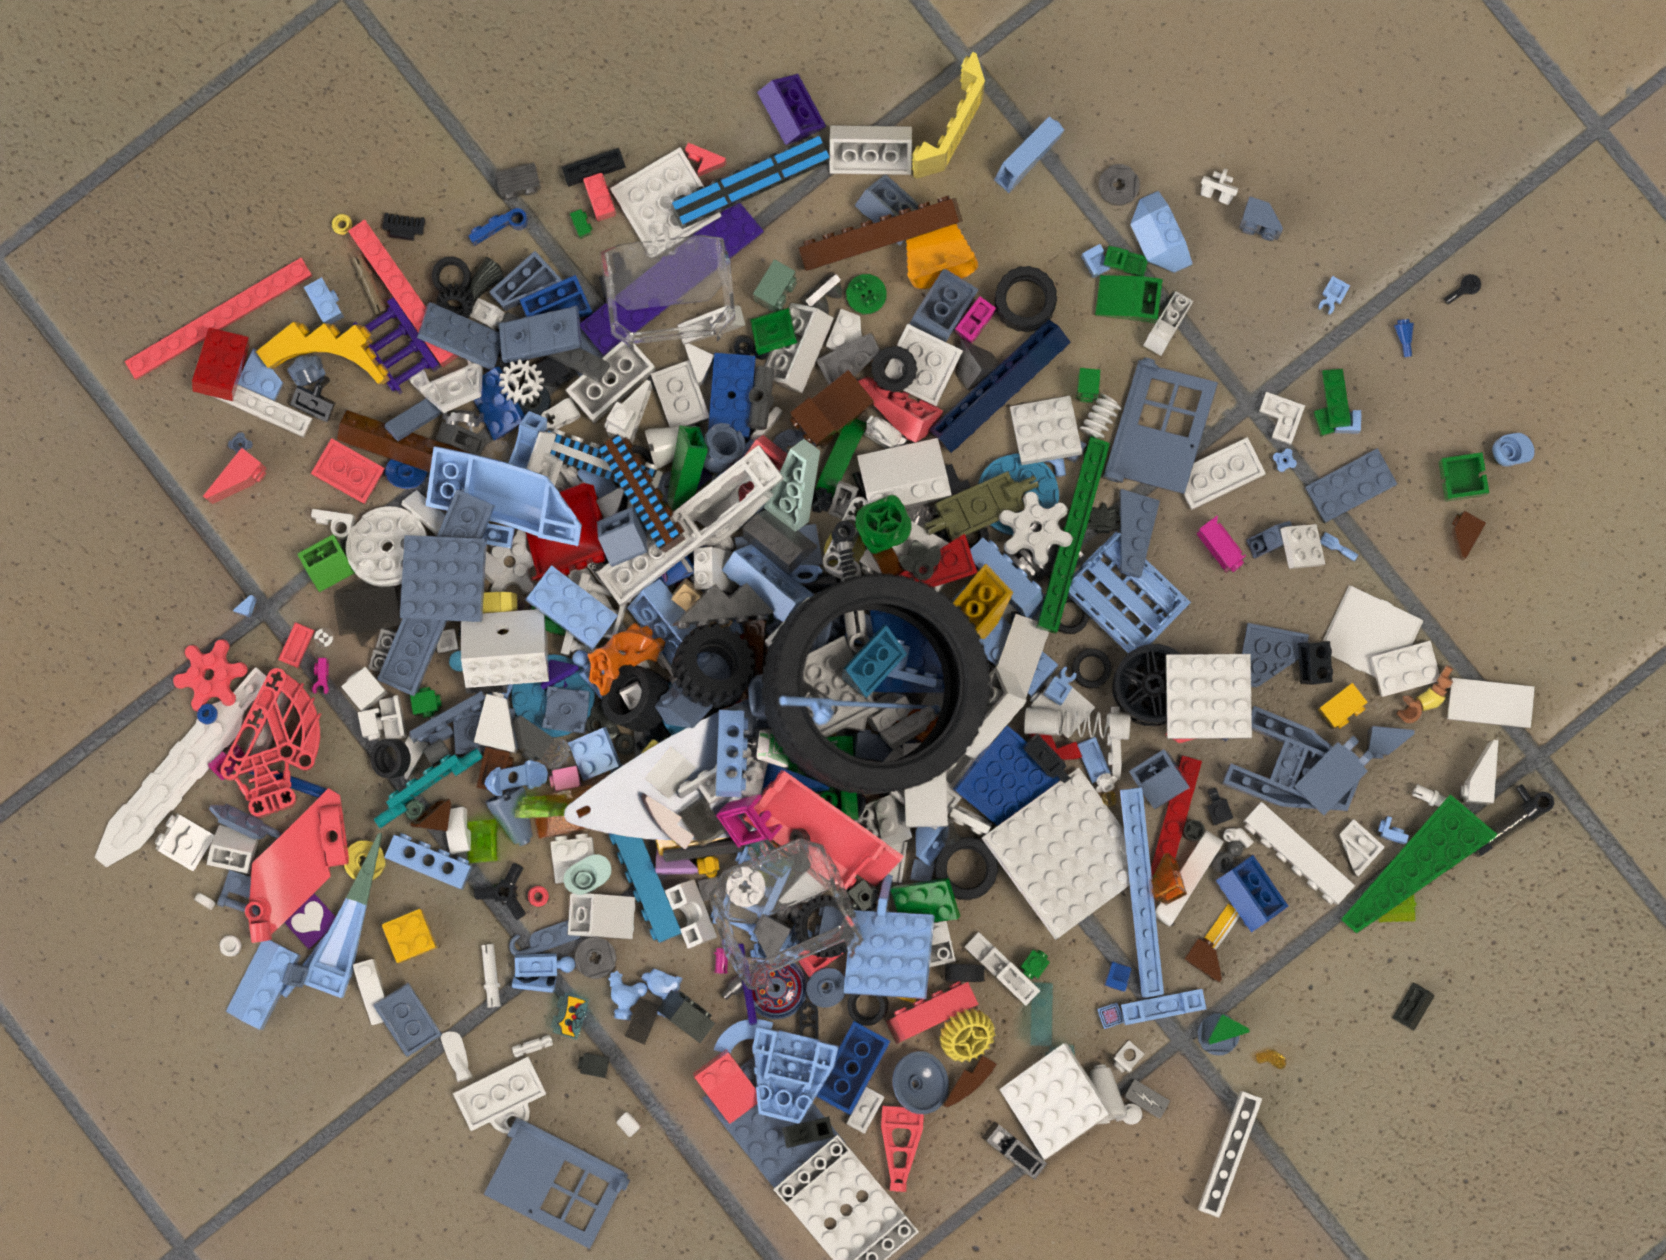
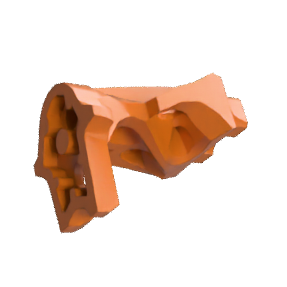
(610, 660)

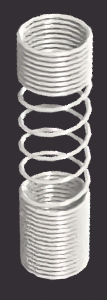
(1047, 722)

